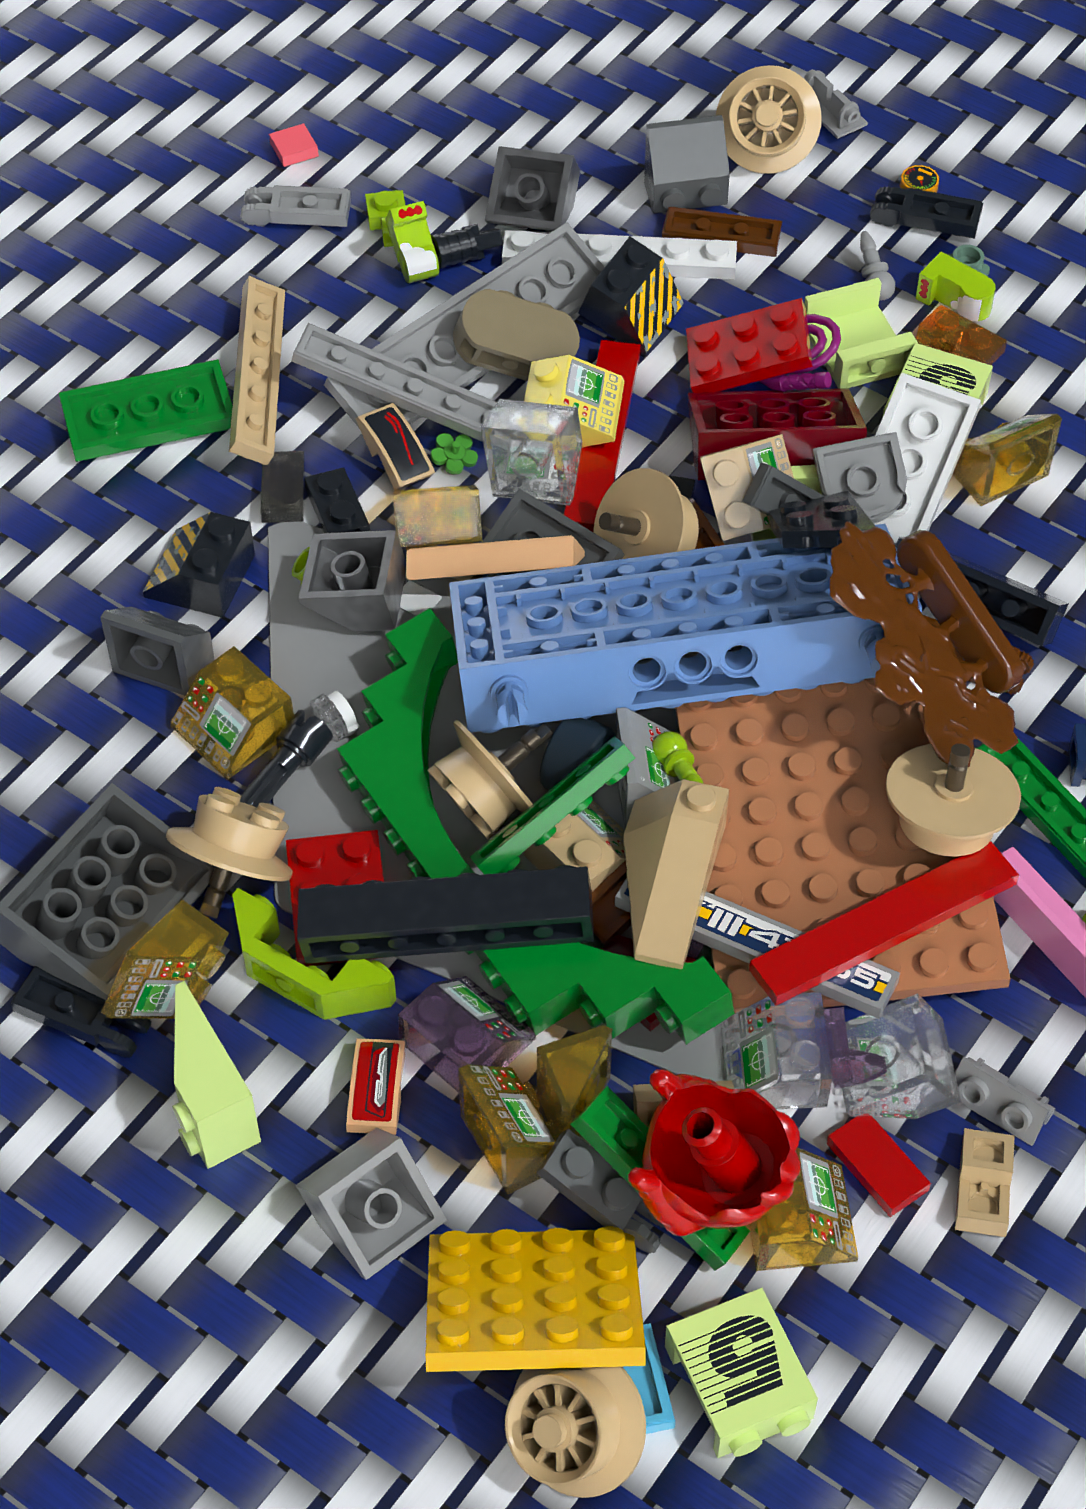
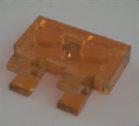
(959, 336)

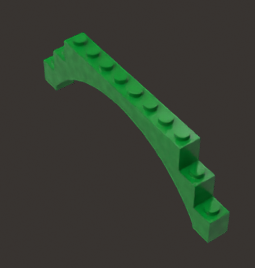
(540, 981)

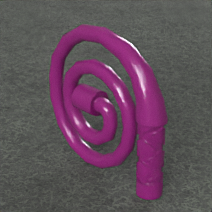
(807, 380)

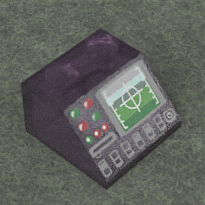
(459, 1026)

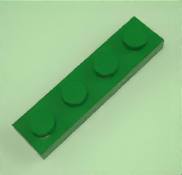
(567, 797)
(621, 1141)

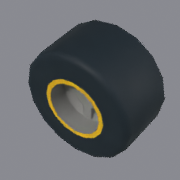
(571, 746)

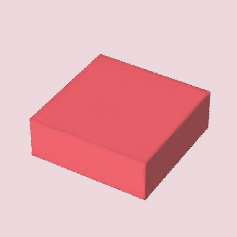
(293, 145)

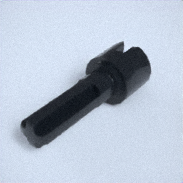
(297, 746)

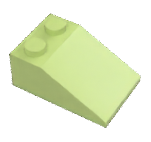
(213, 1098)

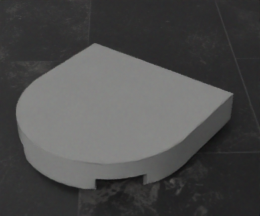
(868, 470)

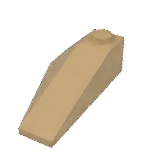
(669, 863)

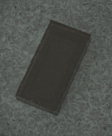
(283, 488)

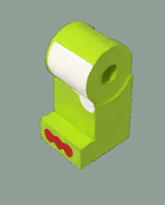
(412, 241)
(956, 287)

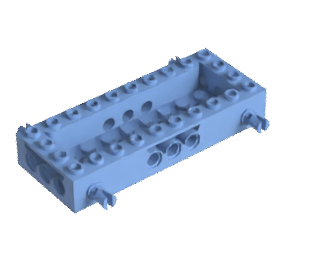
(573, 635)

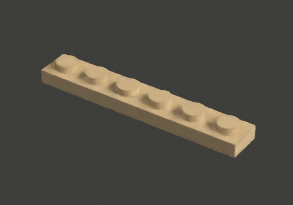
(257, 371)

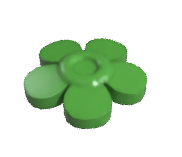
(454, 453)

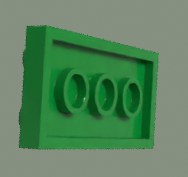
(146, 410)

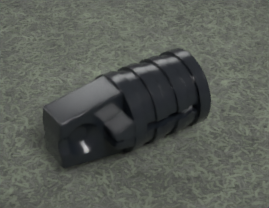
(464, 244)

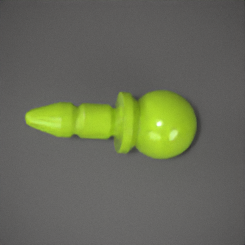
(674, 755)

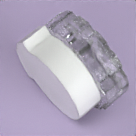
(336, 714)

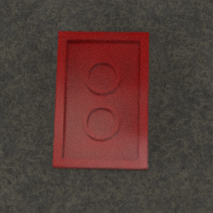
(749, 347)
(331, 860)

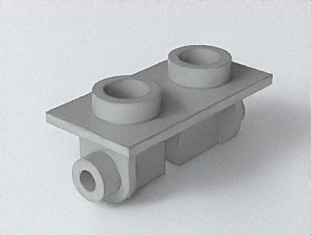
(837, 111)
(995, 1099)

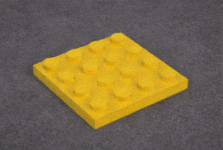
(533, 1300)

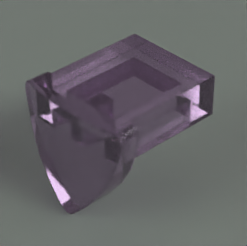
(849, 1065)

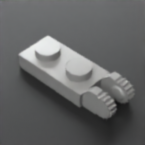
(296, 206)

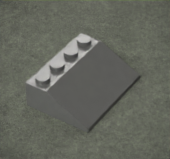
(98, 893)

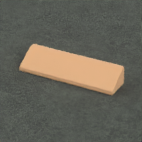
(493, 557)

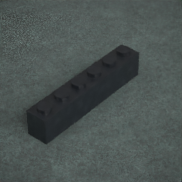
(445, 914)

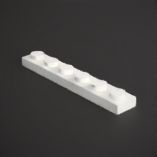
(682, 256)

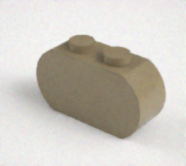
(510, 333)

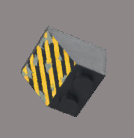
(633, 296)
(203, 564)

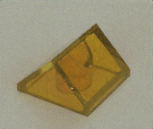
(572, 1074)

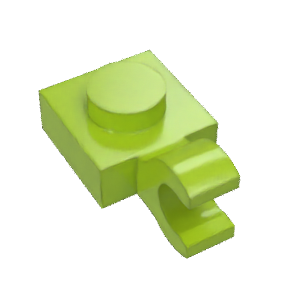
(378, 207)

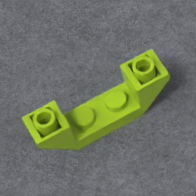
(356, 988)

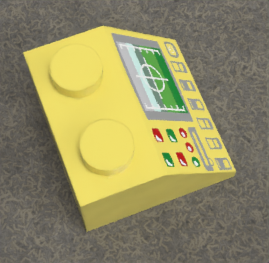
(580, 385)

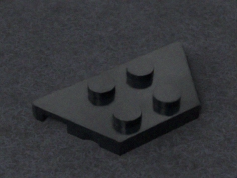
(817, 521)

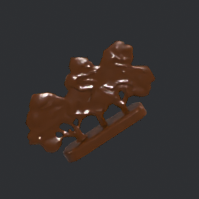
(920, 657)

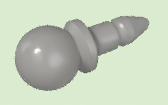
(874, 267)

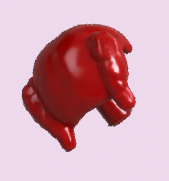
(714, 1155)

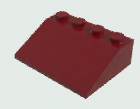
(803, 417)

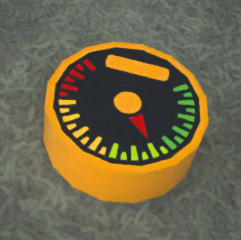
(920, 178)

